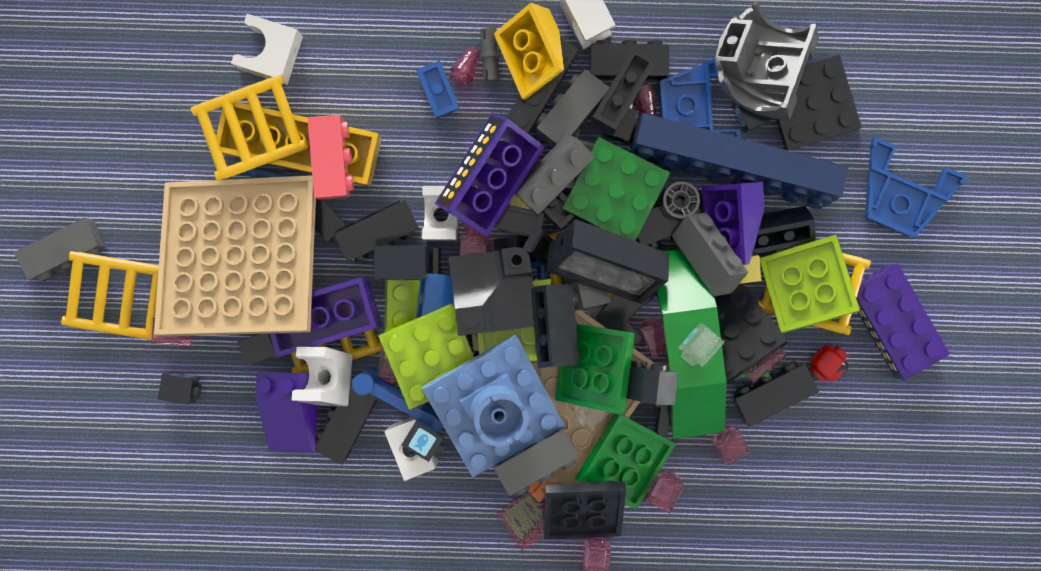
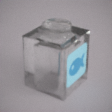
(700, 346)

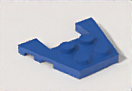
(688, 97)
(899, 202)

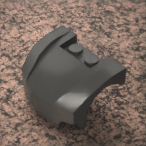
(763, 62)

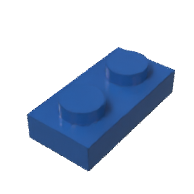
(437, 89)

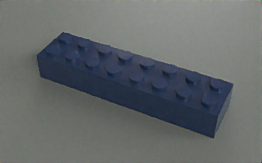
(737, 161)

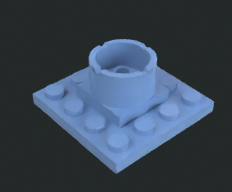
(493, 405)

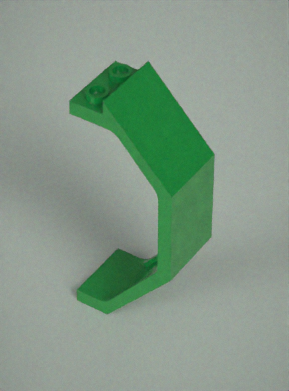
(699, 390)

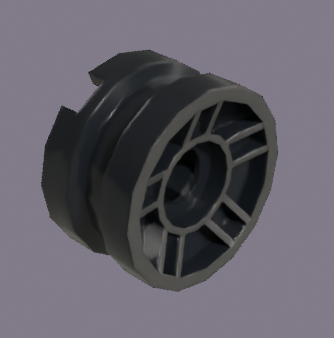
(690, 203)

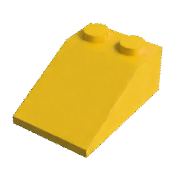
(531, 48)

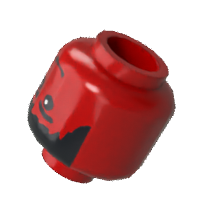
(829, 363)

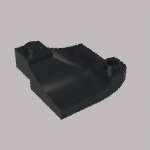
(492, 291)

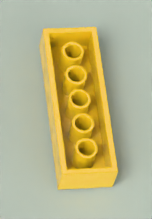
(362, 143)

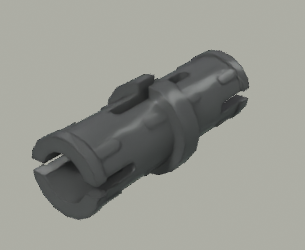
(489, 55)

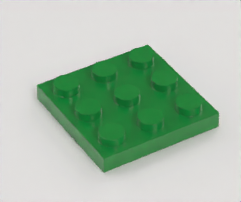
(616, 190)
(602, 370)
(627, 454)

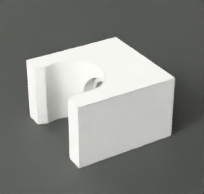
(588, 20)
(279, 51)
(432, 228)
(322, 363)
(409, 465)

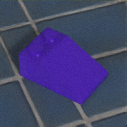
(736, 214)
(286, 422)

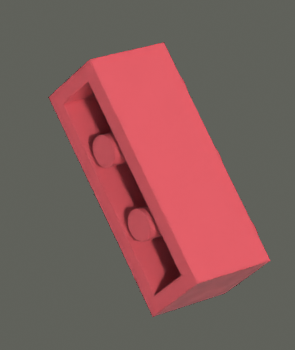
(330, 157)

